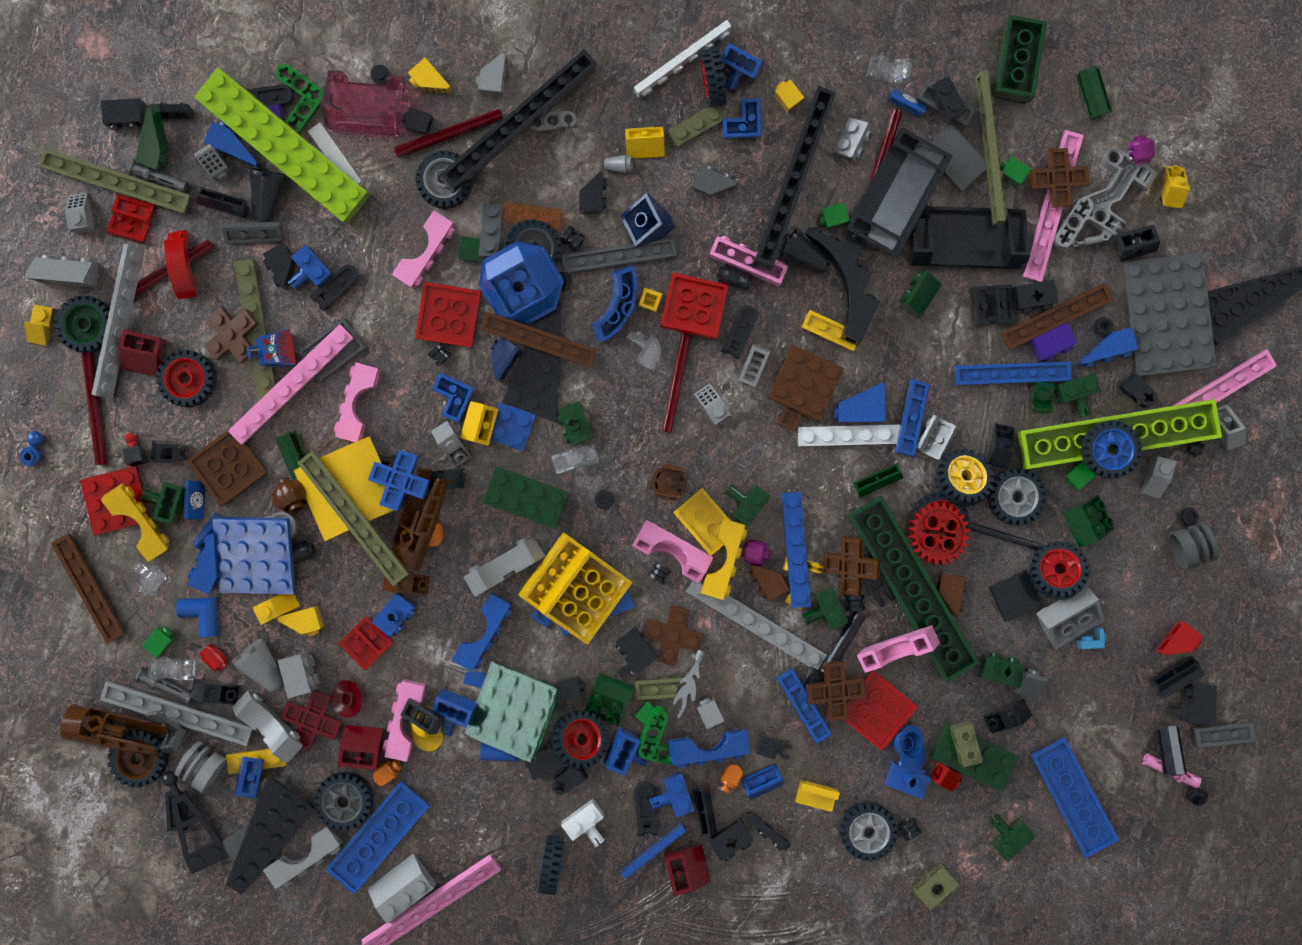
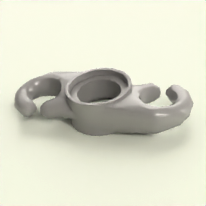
(561, 123)

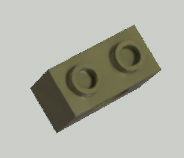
(966, 743)
(936, 876)

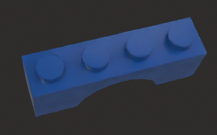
(470, 653)
(732, 744)

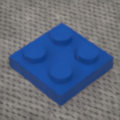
(512, 426)

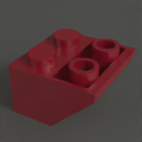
(141, 352)
(360, 747)
(687, 869)

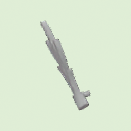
(689, 687)

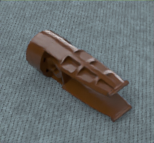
(669, 482)
(417, 526)
(83, 722)

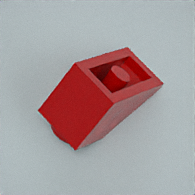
(1180, 640)
(946, 777)

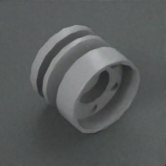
(200, 766)

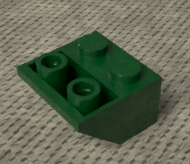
(921, 293)
(1089, 521)
(609, 699)

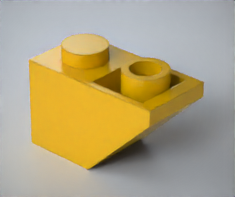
(1174, 186)

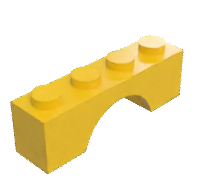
(121, 502)
(716, 583)

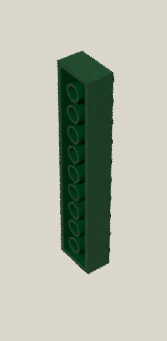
(912, 586)

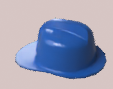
(910, 746)

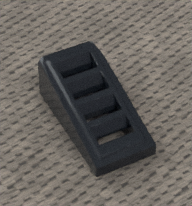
(433, 721)

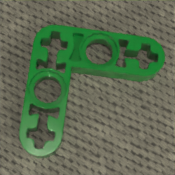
(307, 100)
(654, 741)

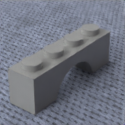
(284, 869)

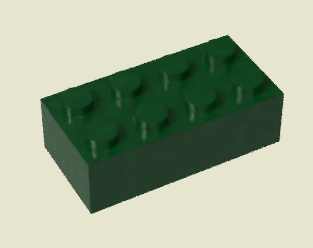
(1019, 58)
(526, 497)
(996, 763)

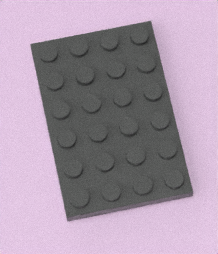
(1169, 314)

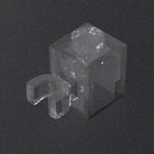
(151, 579)

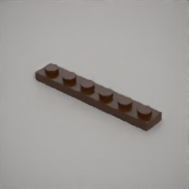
(1056, 316)
(538, 339)
(88, 588)

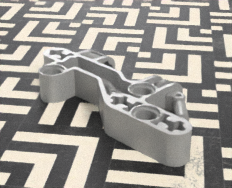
(1100, 202)

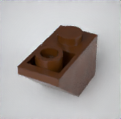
(771, 582)
(410, 584)
(951, 590)

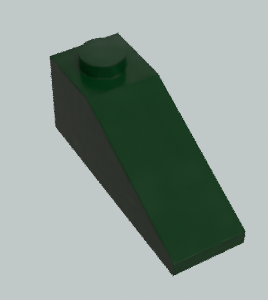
(152, 144)

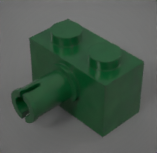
(1078, 391)
(575, 424)
(168, 502)
(748, 504)
(827, 608)
(1001, 670)
(1011, 838)

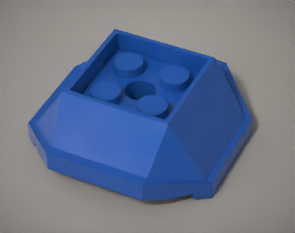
(534, 270)

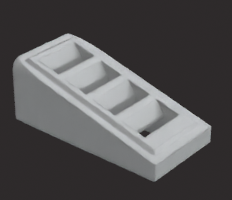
(761, 350)

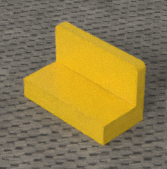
(645, 142)
(816, 795)

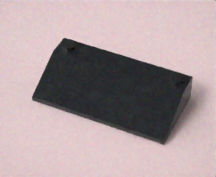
(898, 193)
(969, 239)

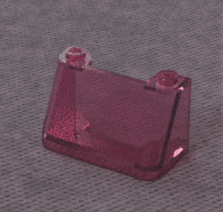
(363, 106)

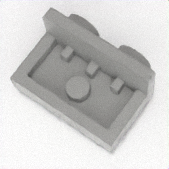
(854, 140)
(936, 437)

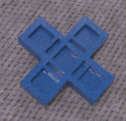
(399, 480)

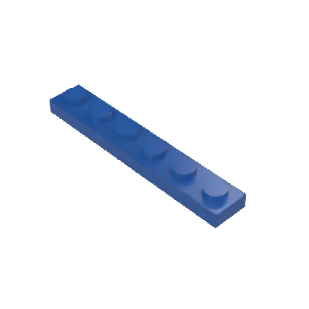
(1012, 373)
(796, 550)

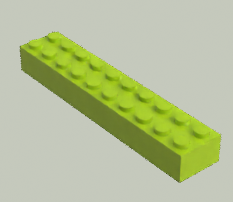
(282, 145)
(1155, 427)

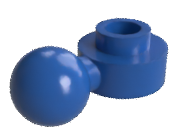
(34, 439)

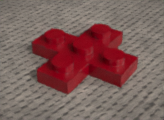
(312, 719)

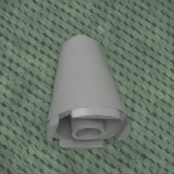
(260, 666)

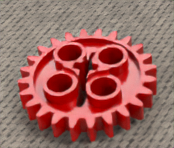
(937, 551)

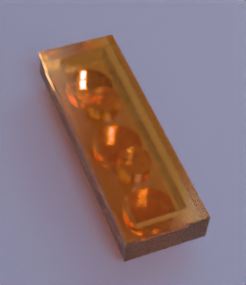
(520, 212)

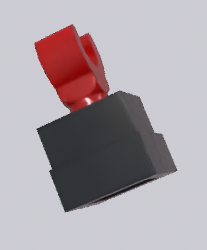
(134, 454)

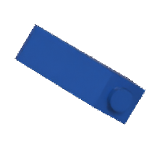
(228, 143)

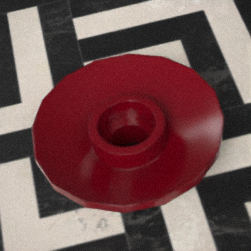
(347, 698)

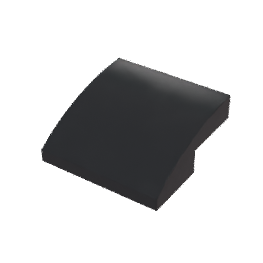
(993, 304)
(1015, 596)

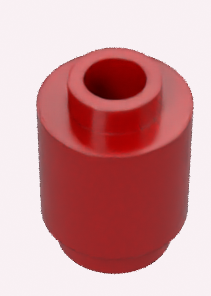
(214, 658)

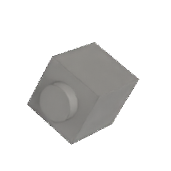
(709, 712)

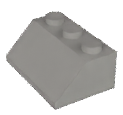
(63, 271)
(1071, 617)
(401, 888)

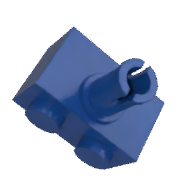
(741, 64)
(310, 268)
(394, 614)
(455, 710)
(623, 752)
(908, 782)
(675, 795)

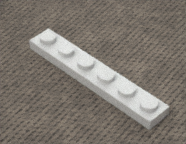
(676, 64)
(848, 435)

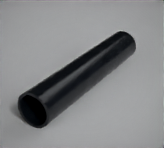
(844, 638)

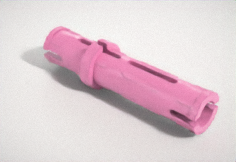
(1155, 763)

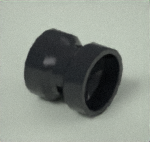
(572, 238)

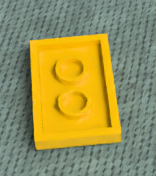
(702, 520)

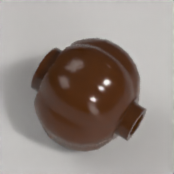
(289, 496)

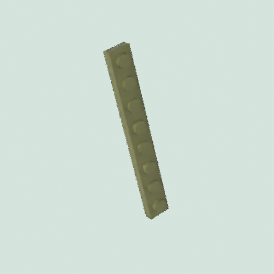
(990, 142)
(115, 181)
(251, 300)
(353, 518)

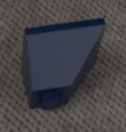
(647, 221)
(503, 358)

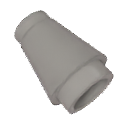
(619, 164)

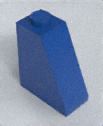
(863, 407)

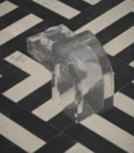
(889, 70)
(651, 349)
(575, 458)
(171, 667)

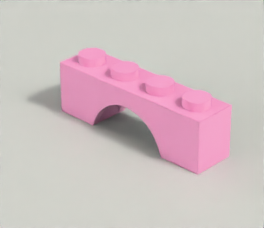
(411, 270)
(362, 379)
(692, 560)
(912, 643)
(399, 743)

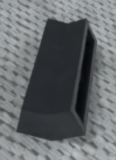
(222, 202)
(1177, 677)
(1171, 751)
(707, 811)

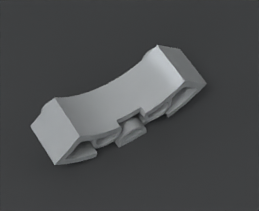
(504, 566)
(278, 735)

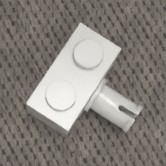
(584, 821)

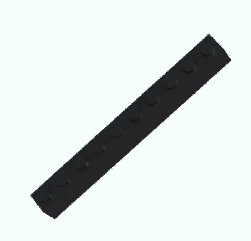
(518, 121)
(794, 179)

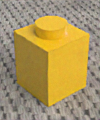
(788, 95)

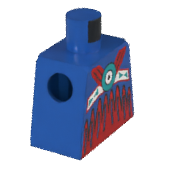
(274, 350)

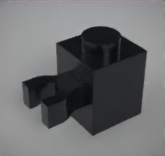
(166, 451)
(770, 746)

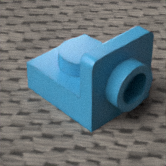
(1089, 642)

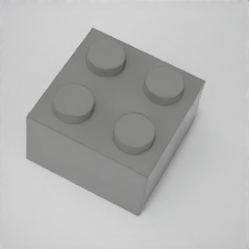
(298, 674)

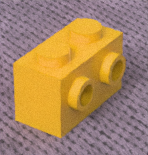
(479, 423)

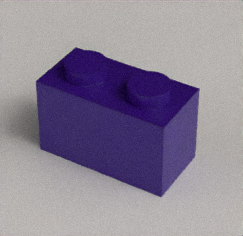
(1052, 342)

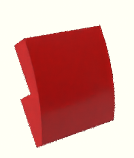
(131, 219)
(365, 643)

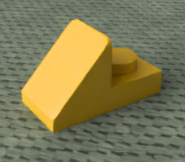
(40, 325)

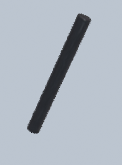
(1004, 536)

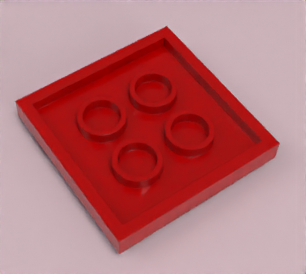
(694, 306)
(448, 314)
(97, 486)
(880, 712)

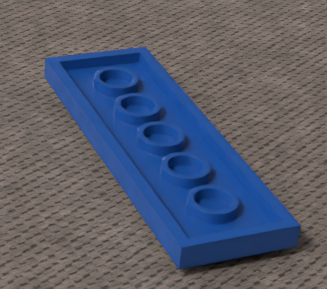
(1074, 797)
(377, 837)

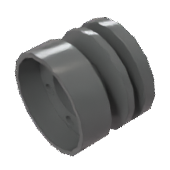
(1194, 546)

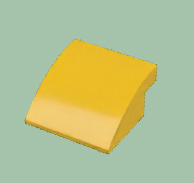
(351, 469)
(575, 588)

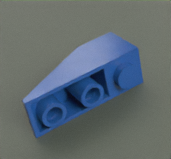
(1114, 344)
(205, 573)

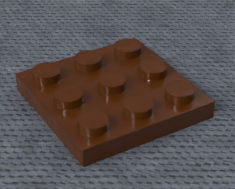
(806, 382)
(226, 468)

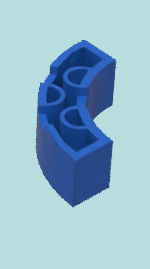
(620, 306)

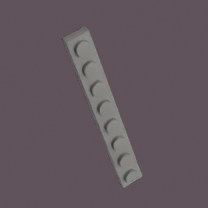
(118, 320)
(761, 626)
(180, 713)

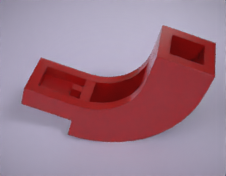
(179, 266)

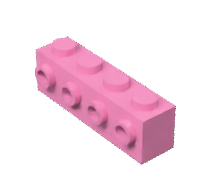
(743, 258)

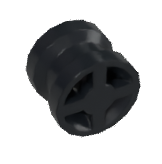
(439, 354)
(659, 573)
(855, 603)
(909, 828)

